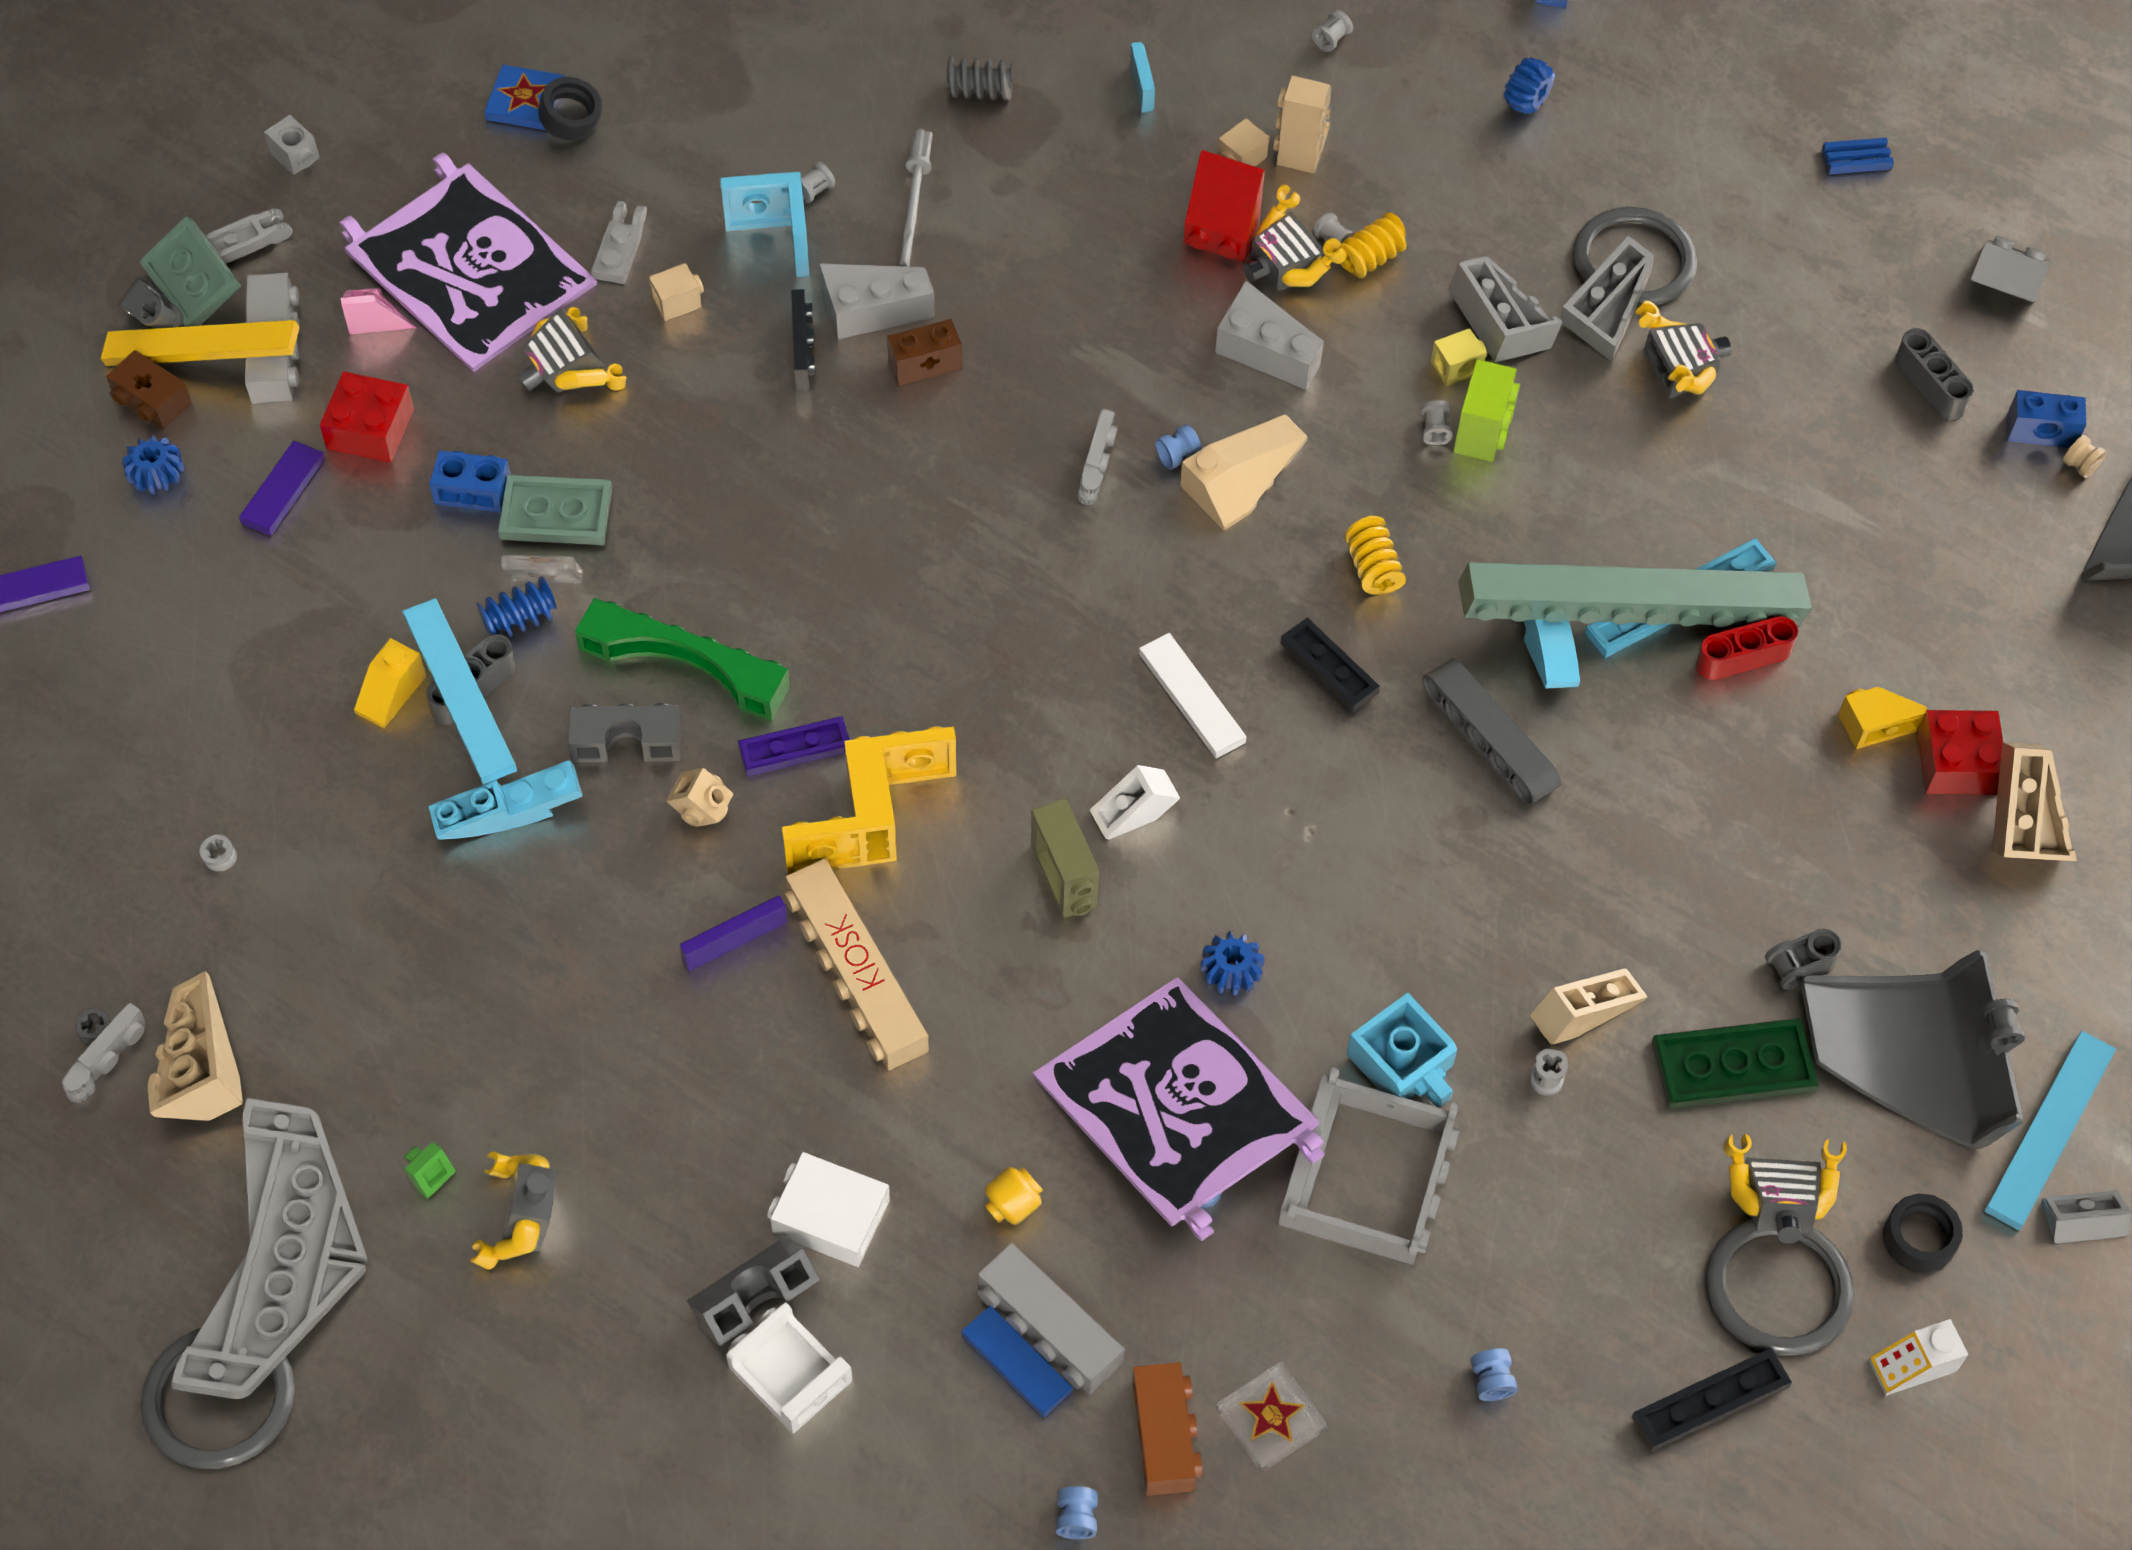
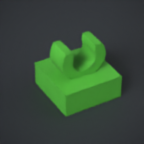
(428, 1168)

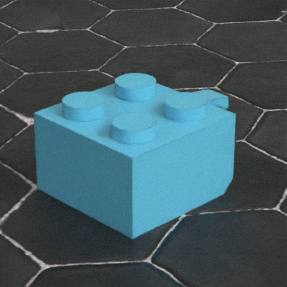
(1405, 1052)

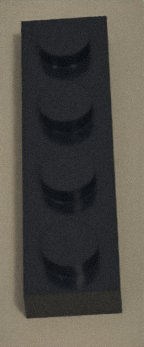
(1711, 1399)

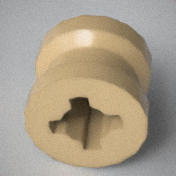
(2084, 456)

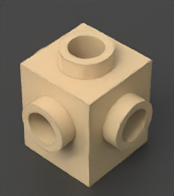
(700, 797)

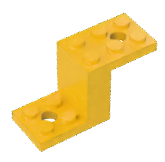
(870, 769)

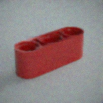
(1758, 637)

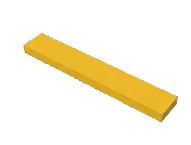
(203, 342)

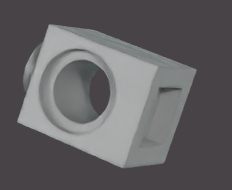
(291, 144)

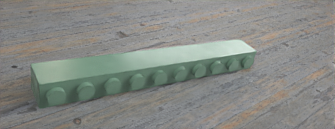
(1631, 594)

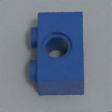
(2046, 419)

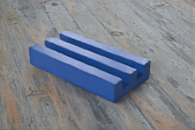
(1856, 152)

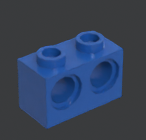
(477, 481)

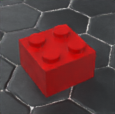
(367, 417)
(1960, 751)

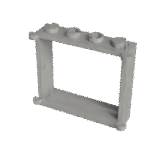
(1328, 1097)

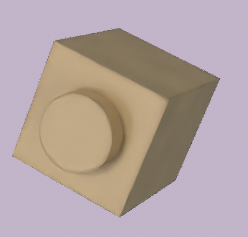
(1244, 143)
(676, 291)

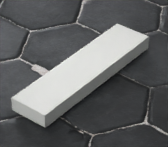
(1192, 695)

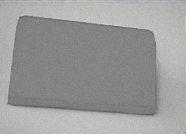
(2087, 1216)

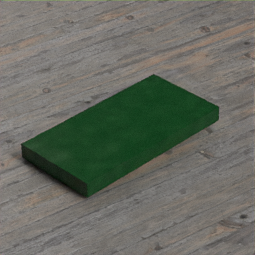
(1734, 1063)

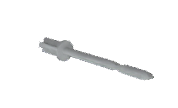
(918, 165)

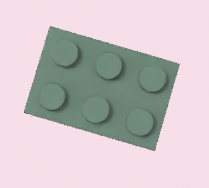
(190, 272)
(555, 510)

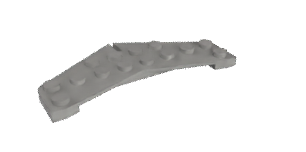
(288, 1274)

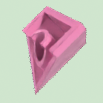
(371, 312)

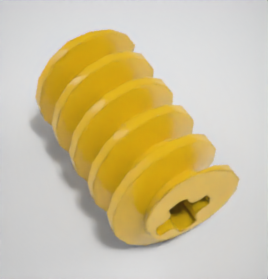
(1374, 245)
(1374, 556)

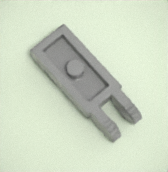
(249, 235)
(619, 245)
(1097, 460)
(103, 1053)

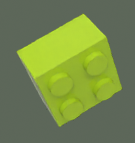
(1487, 411)

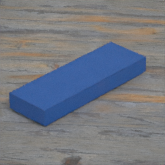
(1017, 1361)

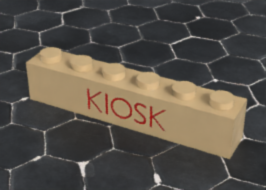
(856, 964)

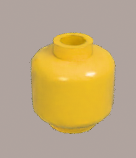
(1013, 1195)

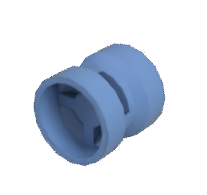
(1178, 446)
(1494, 1374)
(1076, 1514)

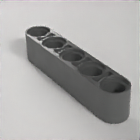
(1491, 731)

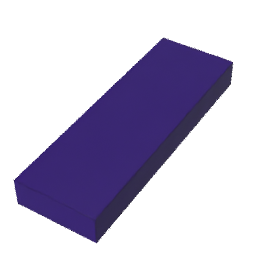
(282, 488)
(43, 583)
(793, 746)
(733, 933)

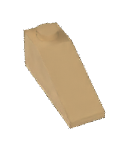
(1586, 1004)

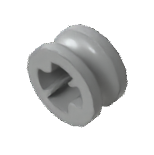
(219, 863)

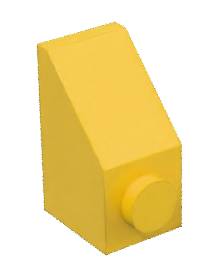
(389, 682)
(1879, 716)

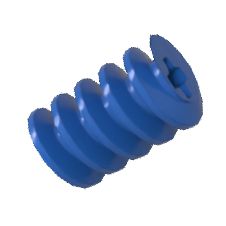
(518, 609)

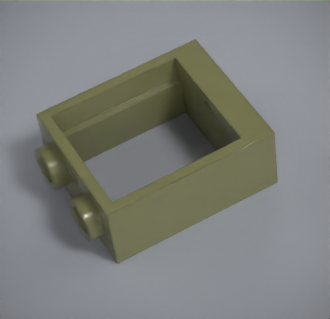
(1064, 858)

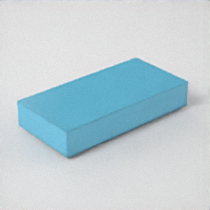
(1142, 77)

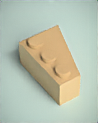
(1302, 124)
(2029, 806)

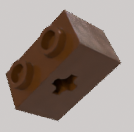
(924, 352)
(148, 390)

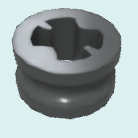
(84, 1023)

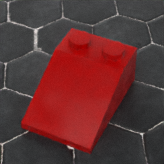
(1224, 206)

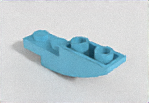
(1553, 652)
(505, 807)

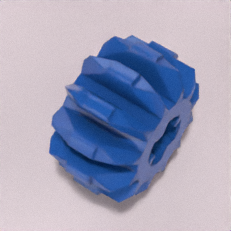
(1529, 85)
(153, 465)
(1218, 967)

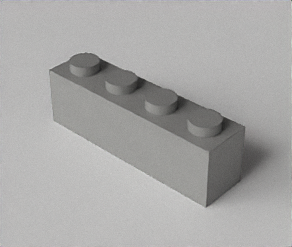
(271, 299)
(1050, 1319)

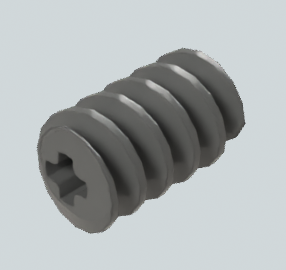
(979, 79)

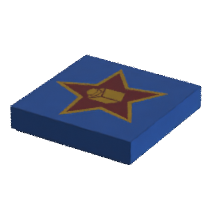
(518, 95)

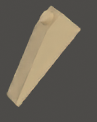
(1237, 470)
(196, 1062)

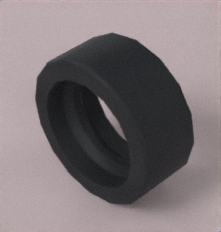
(573, 89)
(1935, 1209)

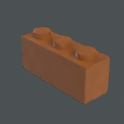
(1166, 1428)

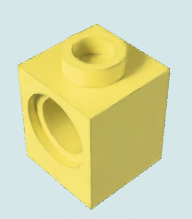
(1456, 356)

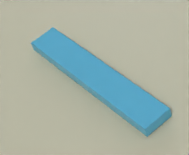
(1614, 637)
(459, 691)
(2050, 1130)

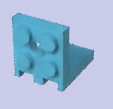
(780, 207)

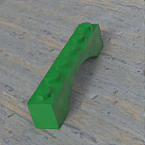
(619, 634)

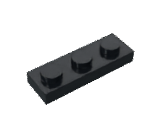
(802, 339)
(1330, 664)

